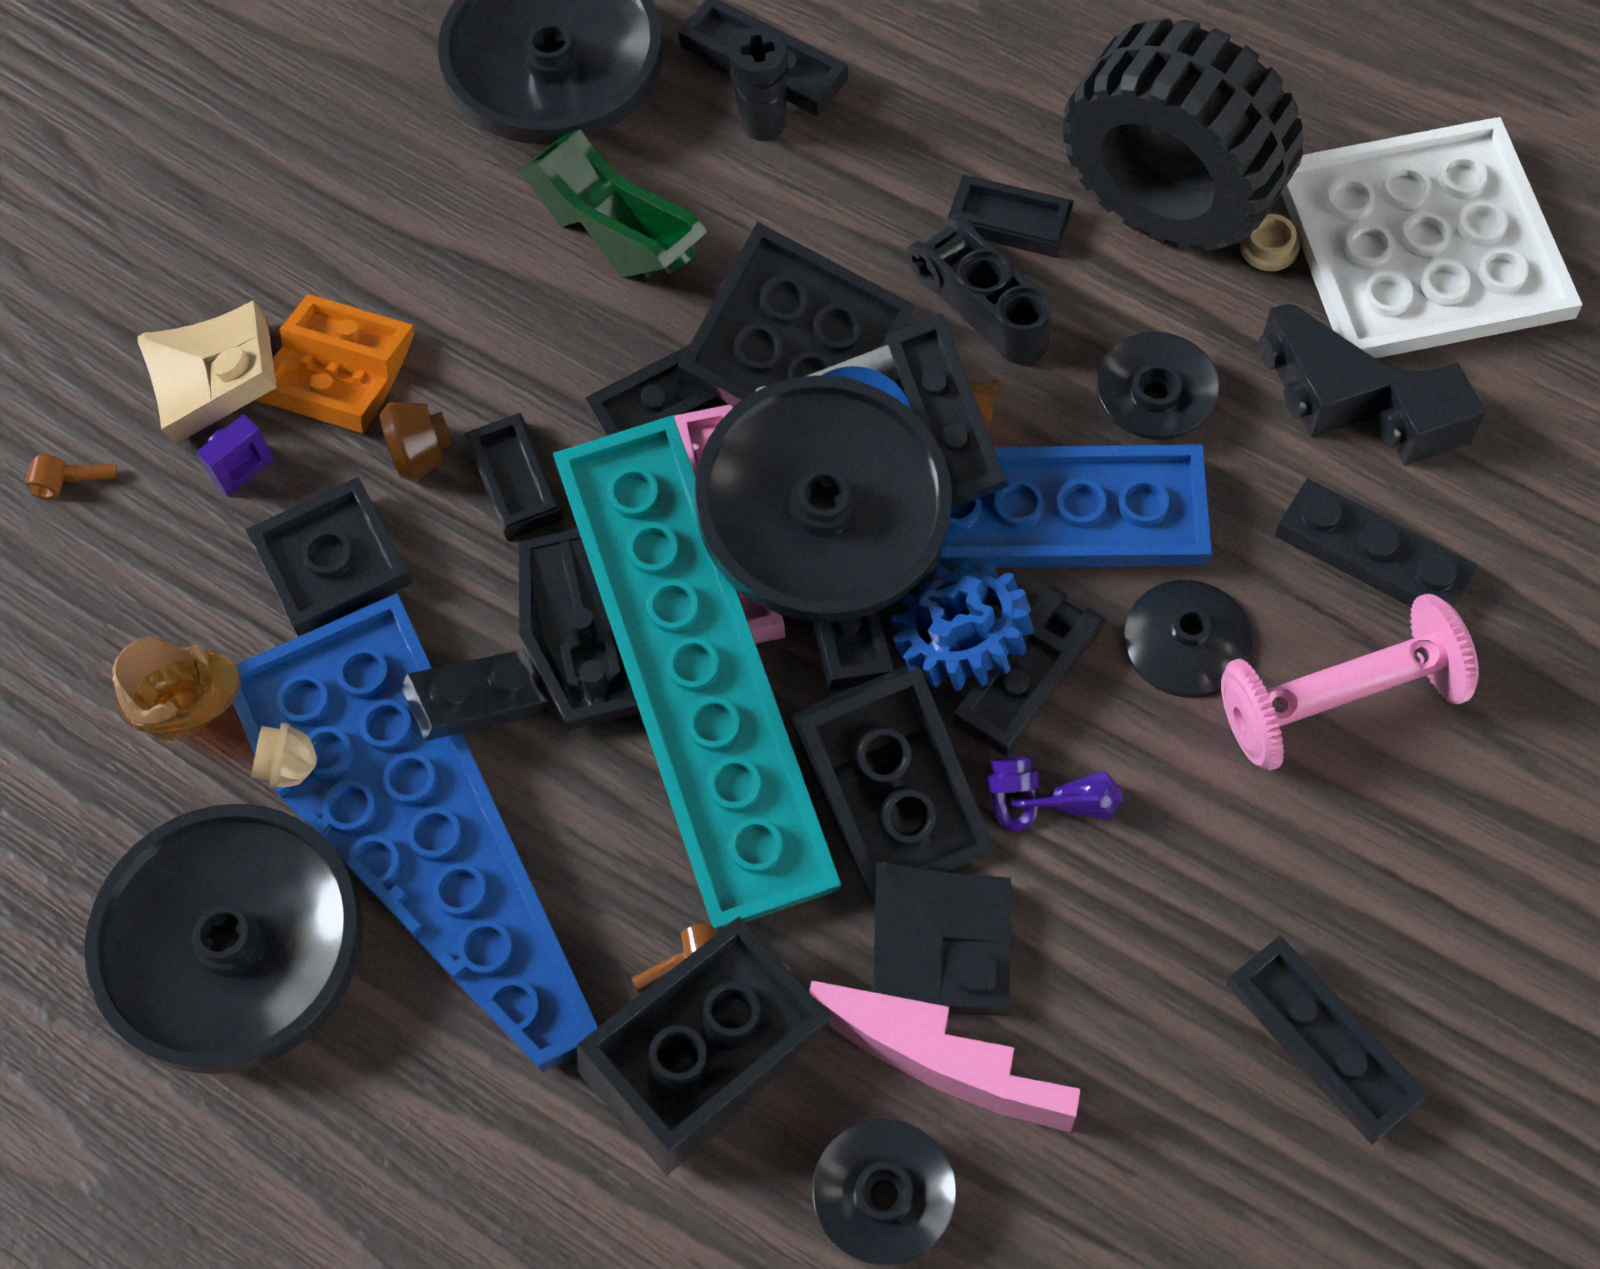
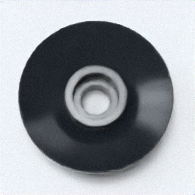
(1160, 365)
(1179, 661)
(890, 1155)

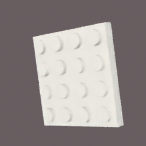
(1428, 240)

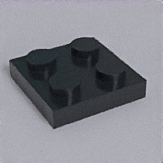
(329, 556)

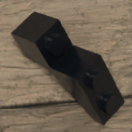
(1339, 385)

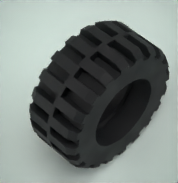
(1183, 134)

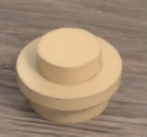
(1272, 244)

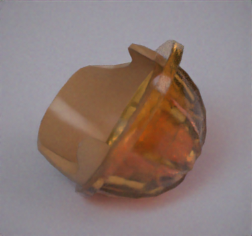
(172, 688)

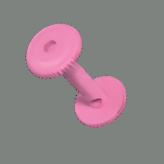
(1444, 655)

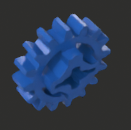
(963, 625)

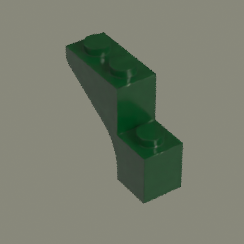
(625, 221)

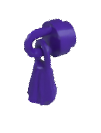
(1089, 797)

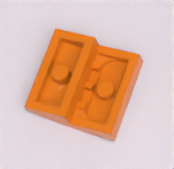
(337, 362)

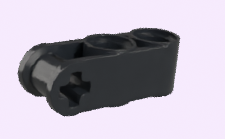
(962, 263)

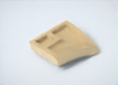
(209, 369)

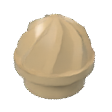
(283, 756)

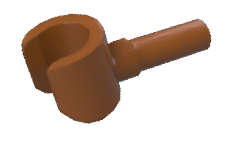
(49, 472)
(692, 939)

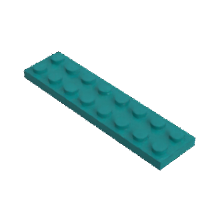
(696, 677)

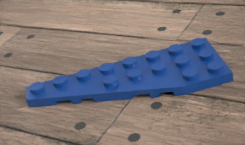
(416, 821)

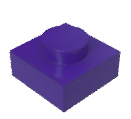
(235, 454)

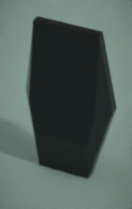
(570, 632)

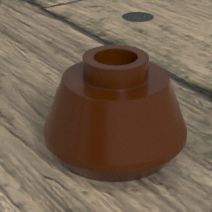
(414, 438)

